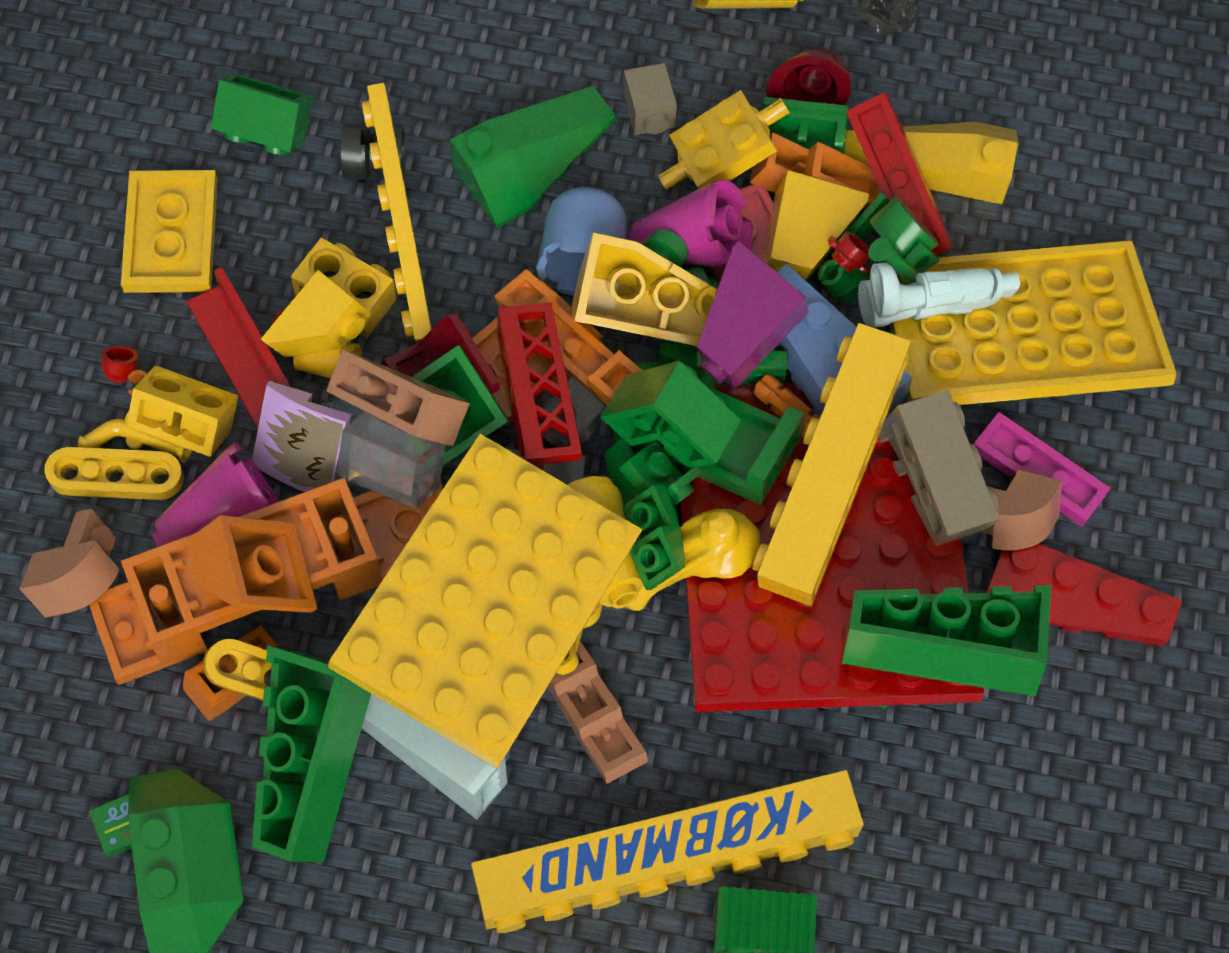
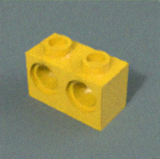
(352, 277)
(182, 410)

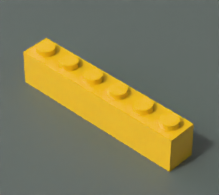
(833, 464)

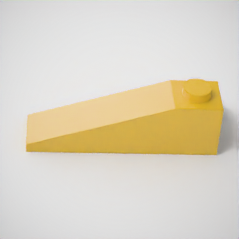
(959, 157)
(639, 292)

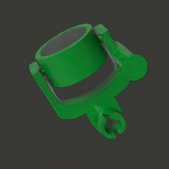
(903, 245)

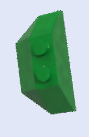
(183, 861)

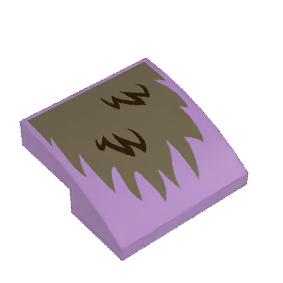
(298, 438)

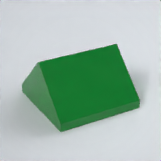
(459, 377)

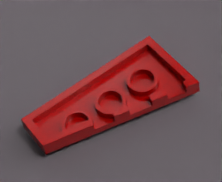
(1089, 596)

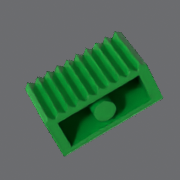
(764, 921)

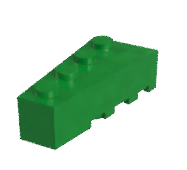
(953, 635)
(305, 754)

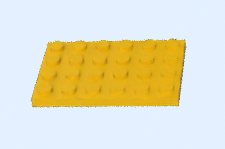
(1068, 330)
(485, 600)

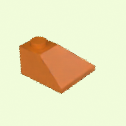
(252, 564)

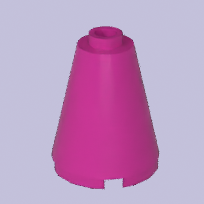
(705, 220)
(222, 489)

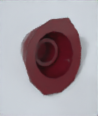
(812, 77)

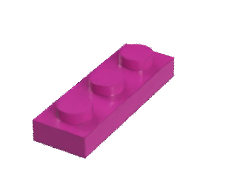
(1015, 449)

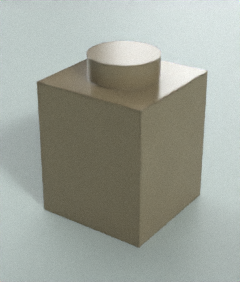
(649, 99)

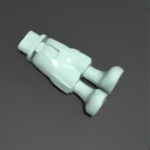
(934, 293)

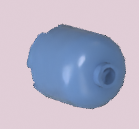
(569, 230)

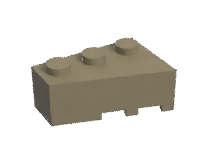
(941, 467)

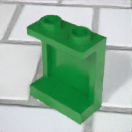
(755, 450)

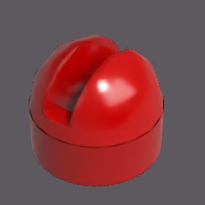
(118, 363)

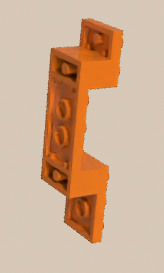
(162, 611)

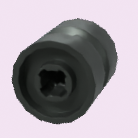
(356, 153)

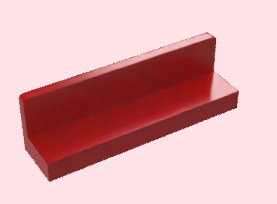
(236, 343)

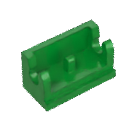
(812, 123)

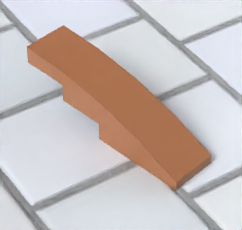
(597, 719)

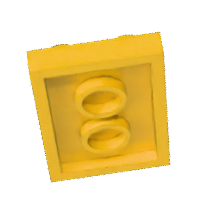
(169, 231)

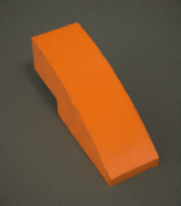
(818, 162)

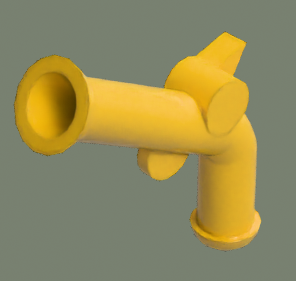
(134, 439)

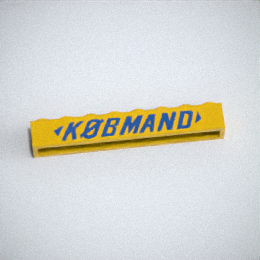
(667, 850)

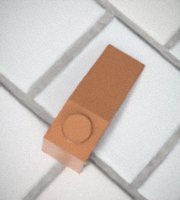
(398, 398)

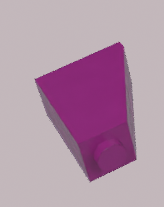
(747, 317)

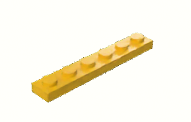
(394, 198)

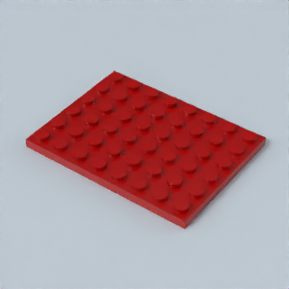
(782, 654)

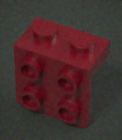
(441, 339)

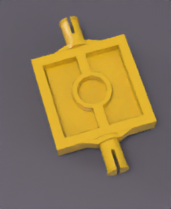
(723, 142)

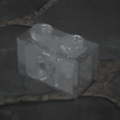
(390, 460)

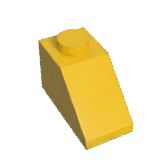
(317, 320)

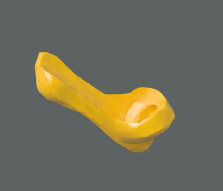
(715, 545)

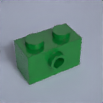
(261, 113)

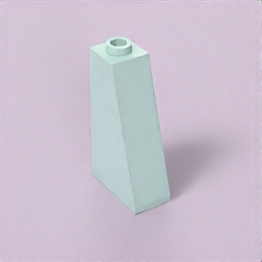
(441, 762)

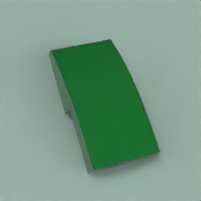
(660, 546)

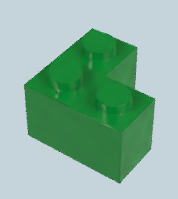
(675, 409)

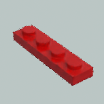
(895, 163)

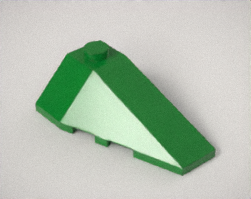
(523, 152)

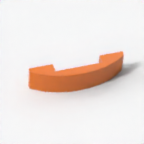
(582, 353)

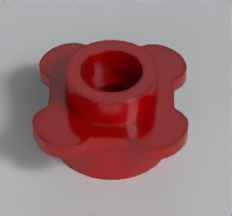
(850, 252)

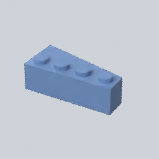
(815, 345)

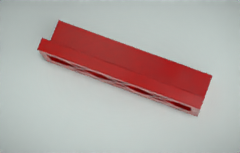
(519, 388)

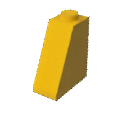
(805, 217)

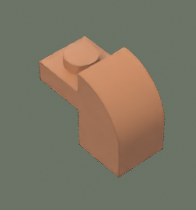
(1026, 511)
(75, 574)

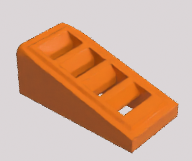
(203, 697)

